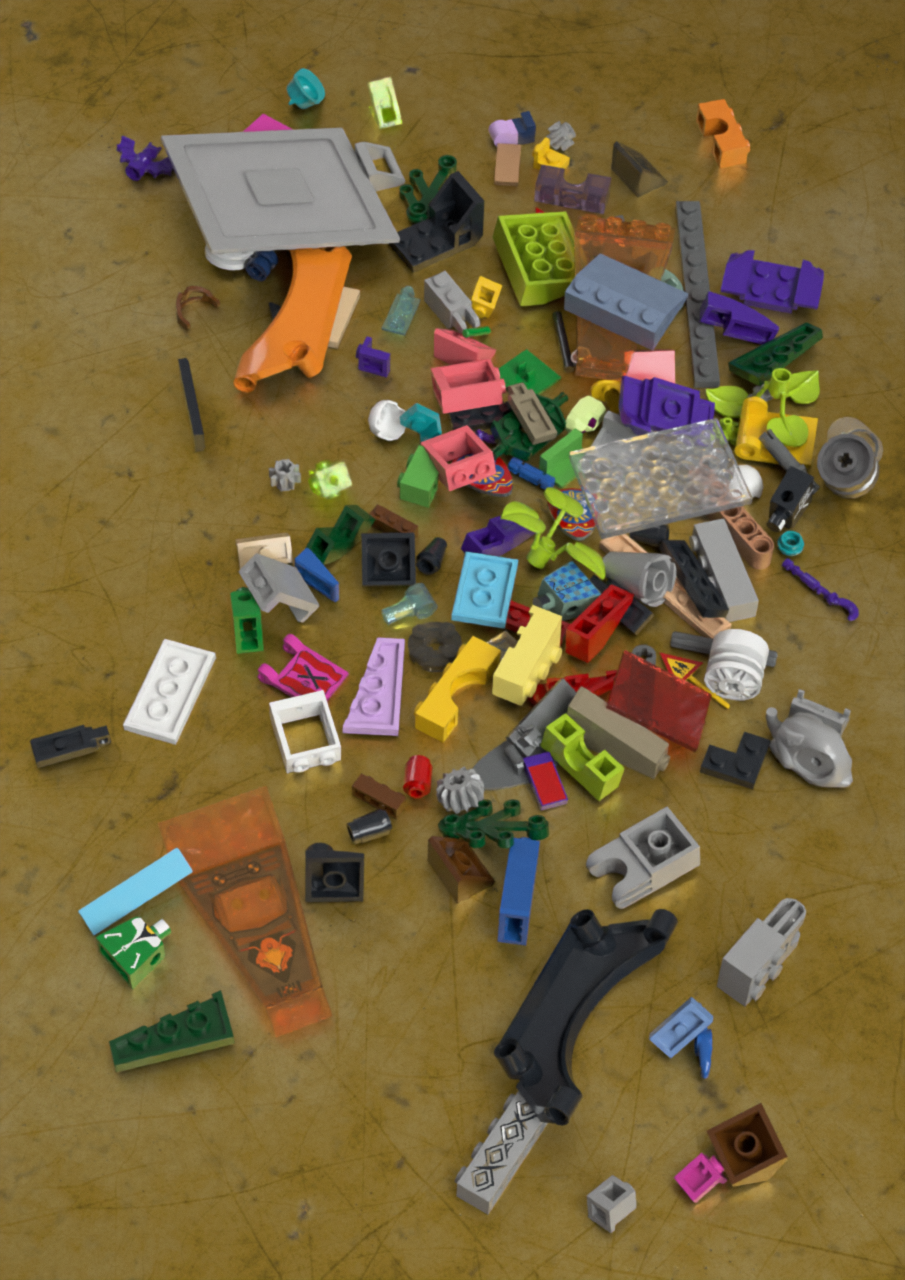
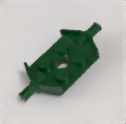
(516, 443)

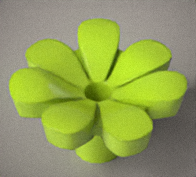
(729, 429)

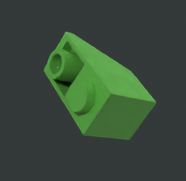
(419, 480)

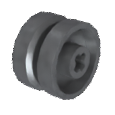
(848, 466)

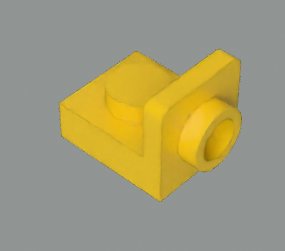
(545, 156)

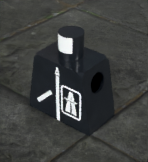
(790, 499)

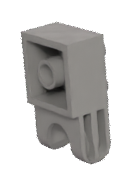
(647, 856)
(761, 952)

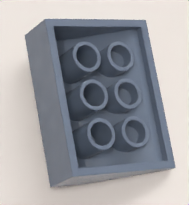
(624, 300)

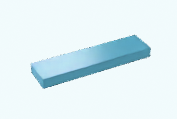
(135, 891)

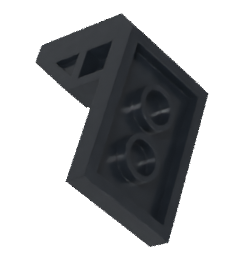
(452, 226)

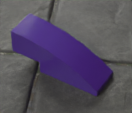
(737, 319)
(496, 538)

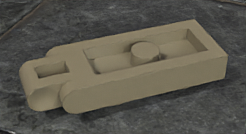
(531, 413)

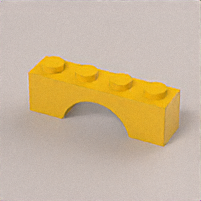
(474, 665)

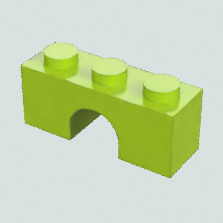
(566, 745)

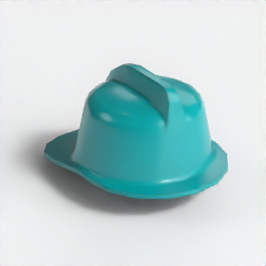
(305, 89)

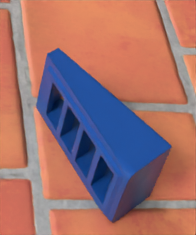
(317, 575)

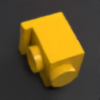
(484, 296)

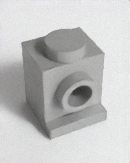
(611, 1203)

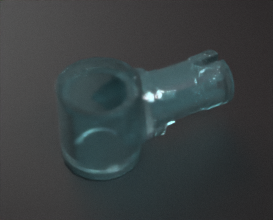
(416, 602)

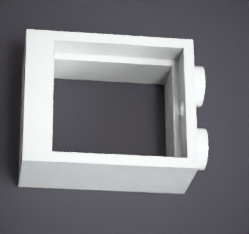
(300, 708)

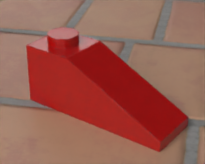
(593, 628)

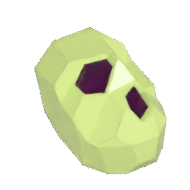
(585, 415)

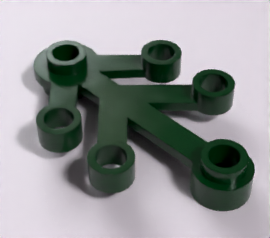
(419, 210)
(493, 825)

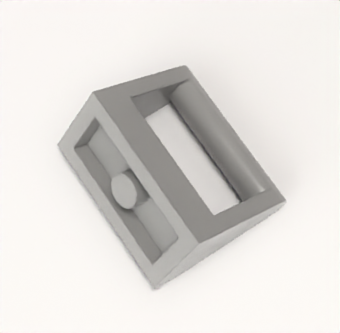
(380, 180)

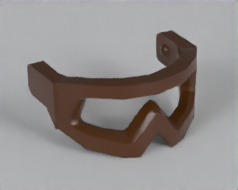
(206, 297)

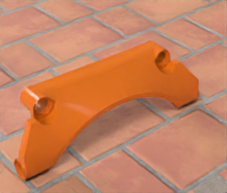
(303, 323)

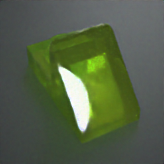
(384, 103)

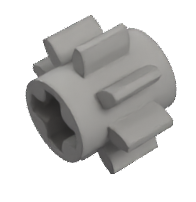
(561, 135)
(284, 475)

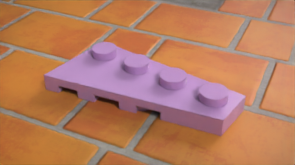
(379, 693)

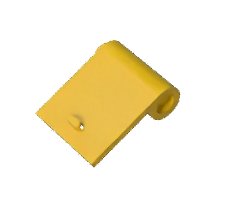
(754, 423)

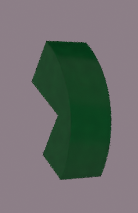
(335, 542)

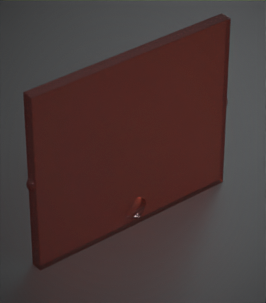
(659, 701)

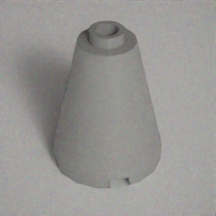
(642, 574)

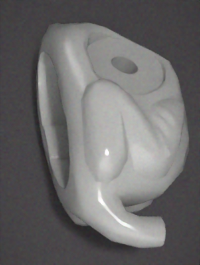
(810, 749)

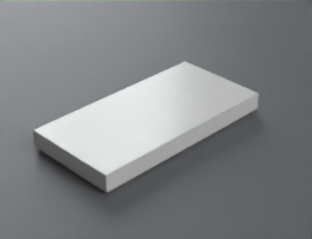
(169, 691)

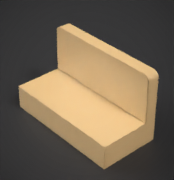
(272, 546)

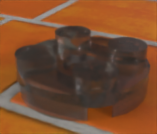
(431, 633)

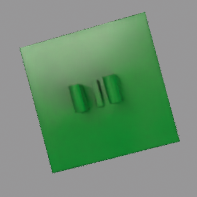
(530, 371)

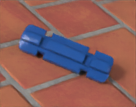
(531, 473)

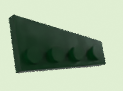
(778, 353)
(186, 1033)

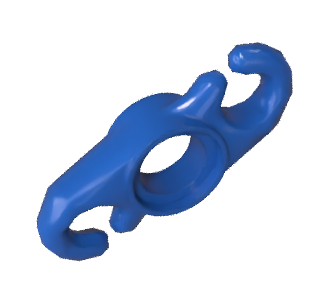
(703, 1049)

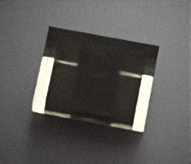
(635, 170)

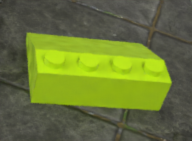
(536, 254)

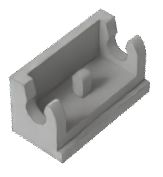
(829, 717)

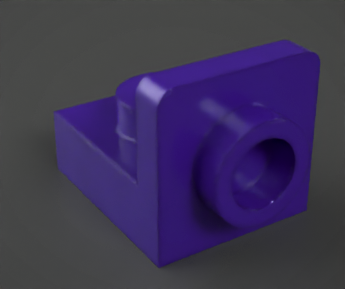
(373, 360)

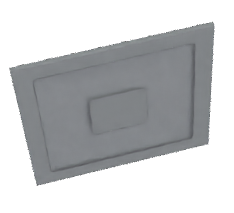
(278, 190)

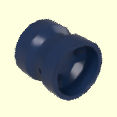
(261, 264)

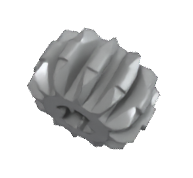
(460, 790)

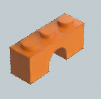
(729, 144)

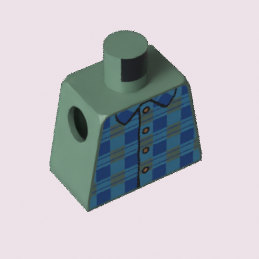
(566, 592)

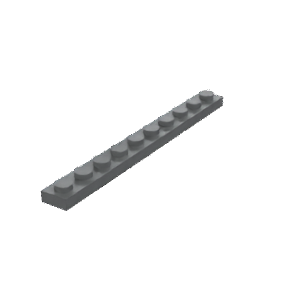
(696, 284)

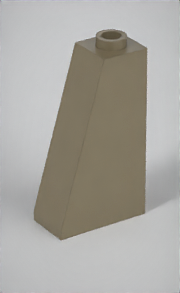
(617, 735)

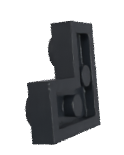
(738, 767)

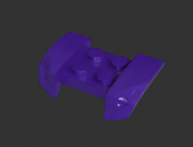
(772, 284)
(660, 405)

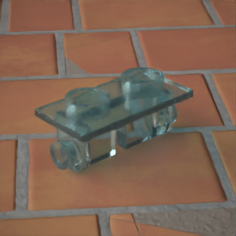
(401, 312)

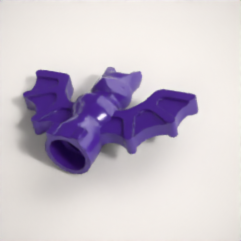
(142, 161)

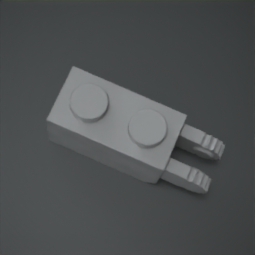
(449, 302)

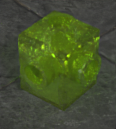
(329, 478)

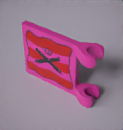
(304, 673)

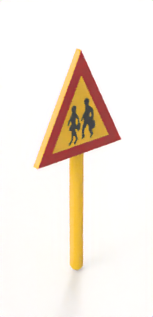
(684, 669)

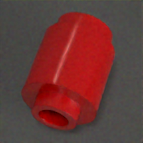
(418, 776)

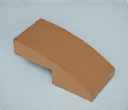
(507, 164)

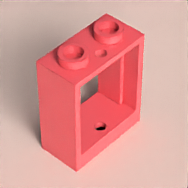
(467, 385)
(454, 445)

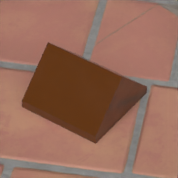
(458, 867)
(748, 1147)

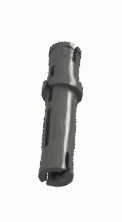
(782, 454)

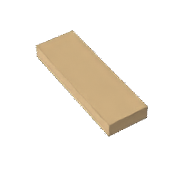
(344, 312)

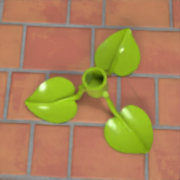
(800, 387)
(543, 549)

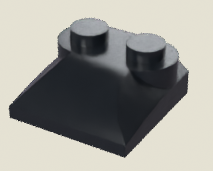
(388, 559)
(333, 874)

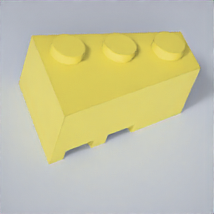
(530, 659)

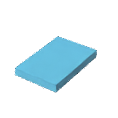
(485, 590)

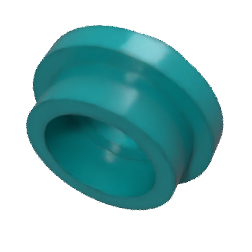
(794, 539)

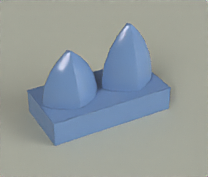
(681, 1027)

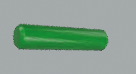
(478, 331)

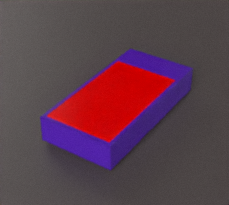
(545, 781)

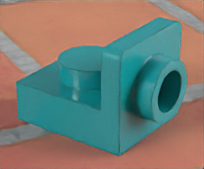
(422, 421)

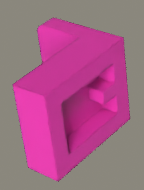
(701, 1176)

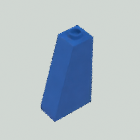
(518, 891)

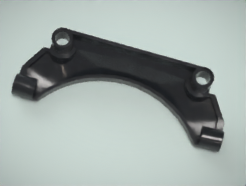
(573, 981)

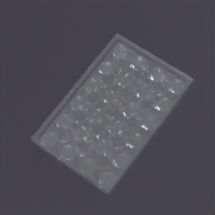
(659, 478)

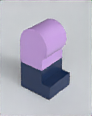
(514, 131)

